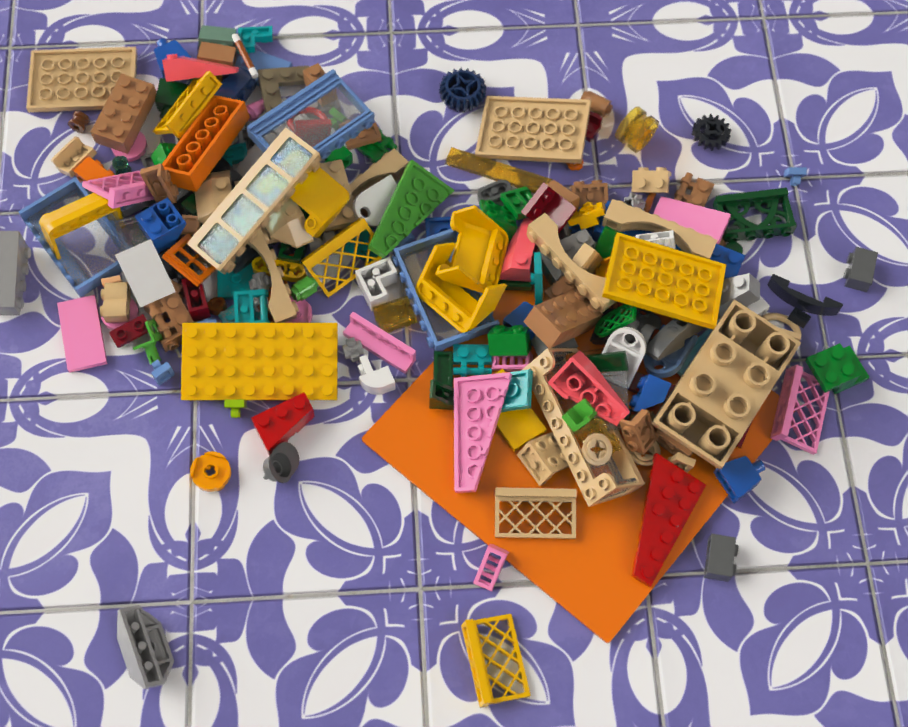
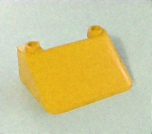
(322, 199)
(477, 251)

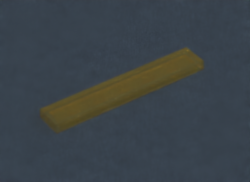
(494, 170)

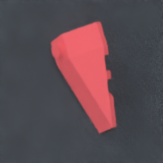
(185, 68)
(519, 256)
(582, 380)

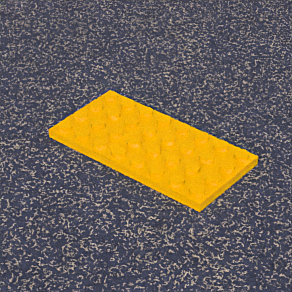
(259, 361)

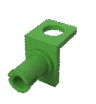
(149, 347)

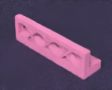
(380, 343)

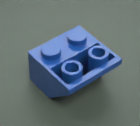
(161, 224)
(651, 392)

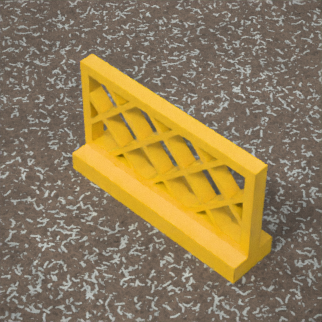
(188, 105)
(334, 244)
(479, 667)

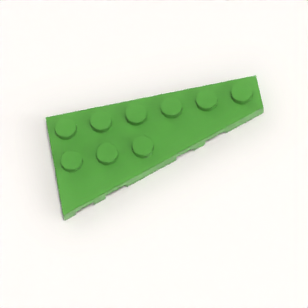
(410, 204)

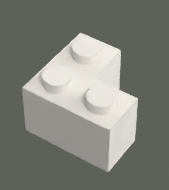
(374, 278)

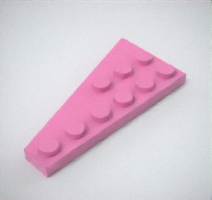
(476, 415)

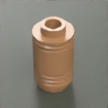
(598, 103)

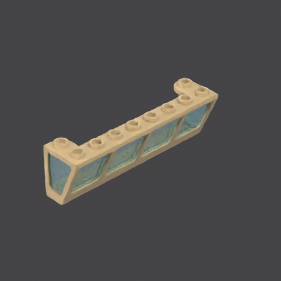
(255, 200)

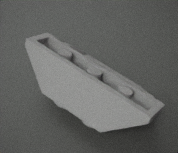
(143, 647)

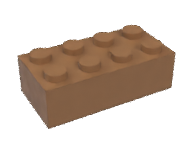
(124, 113)
(562, 318)

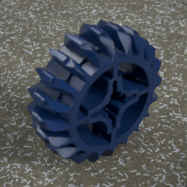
(466, 84)

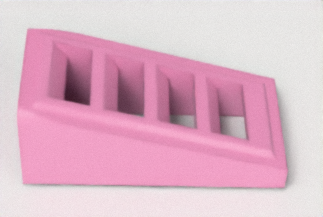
(512, 367)
(496, 550)

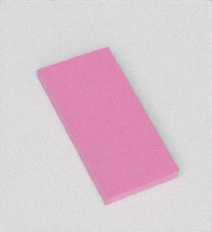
(693, 216)
(82, 333)

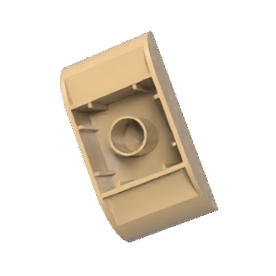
(726, 384)

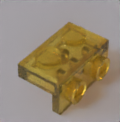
(394, 314)
(598, 426)

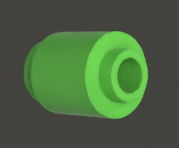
(304, 288)

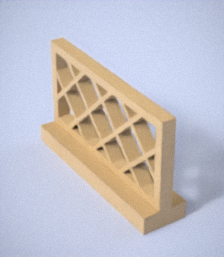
(535, 495)

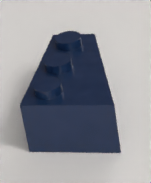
(237, 85)

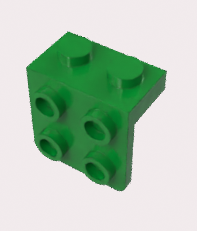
(500, 215)

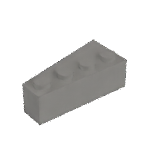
(13, 270)

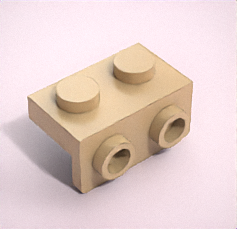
(72, 156)
(650, 180)

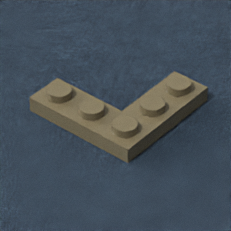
(273, 78)

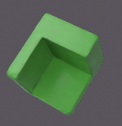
(579, 415)

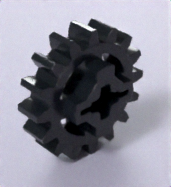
(711, 132)

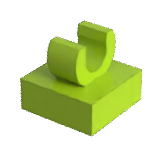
(235, 406)

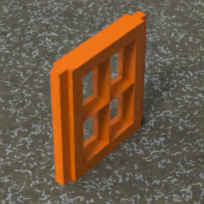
(182, 267)

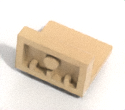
(543, 458)

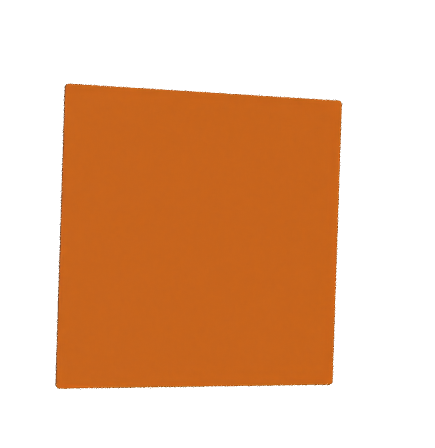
(581, 574)

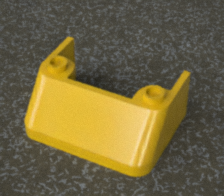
(75, 216)
(450, 299)

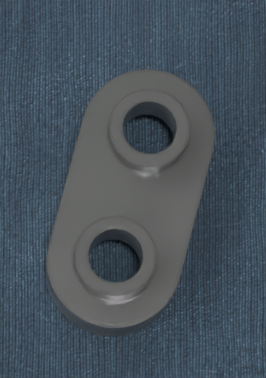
(492, 190)

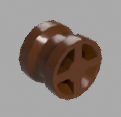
(79, 121)

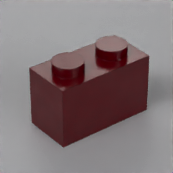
(196, 300)

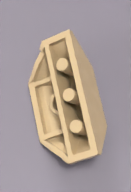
(212, 193)
(288, 225)

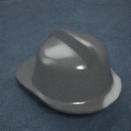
(281, 463)

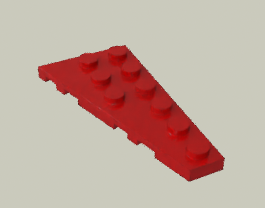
(666, 510)

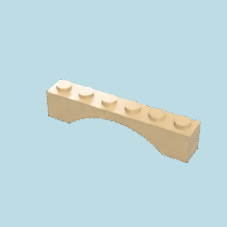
(391, 163)
(625, 218)
(545, 235)
(280, 303)

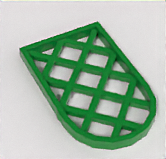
(617, 312)

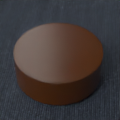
(217, 305)

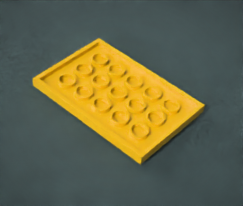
(664, 281)

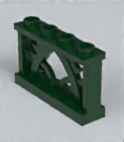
(749, 230)

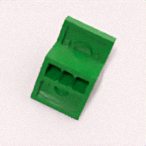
(837, 368)

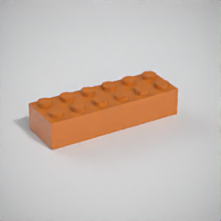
(206, 142)

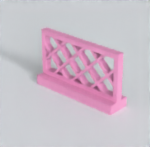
(120, 189)
(786, 405)

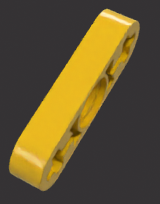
(285, 264)

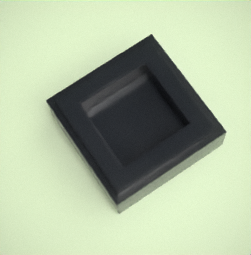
(799, 317)

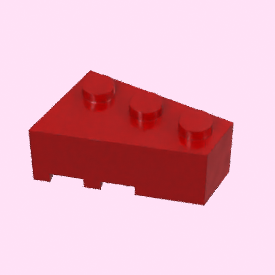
(283, 421)

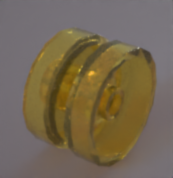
(637, 129)

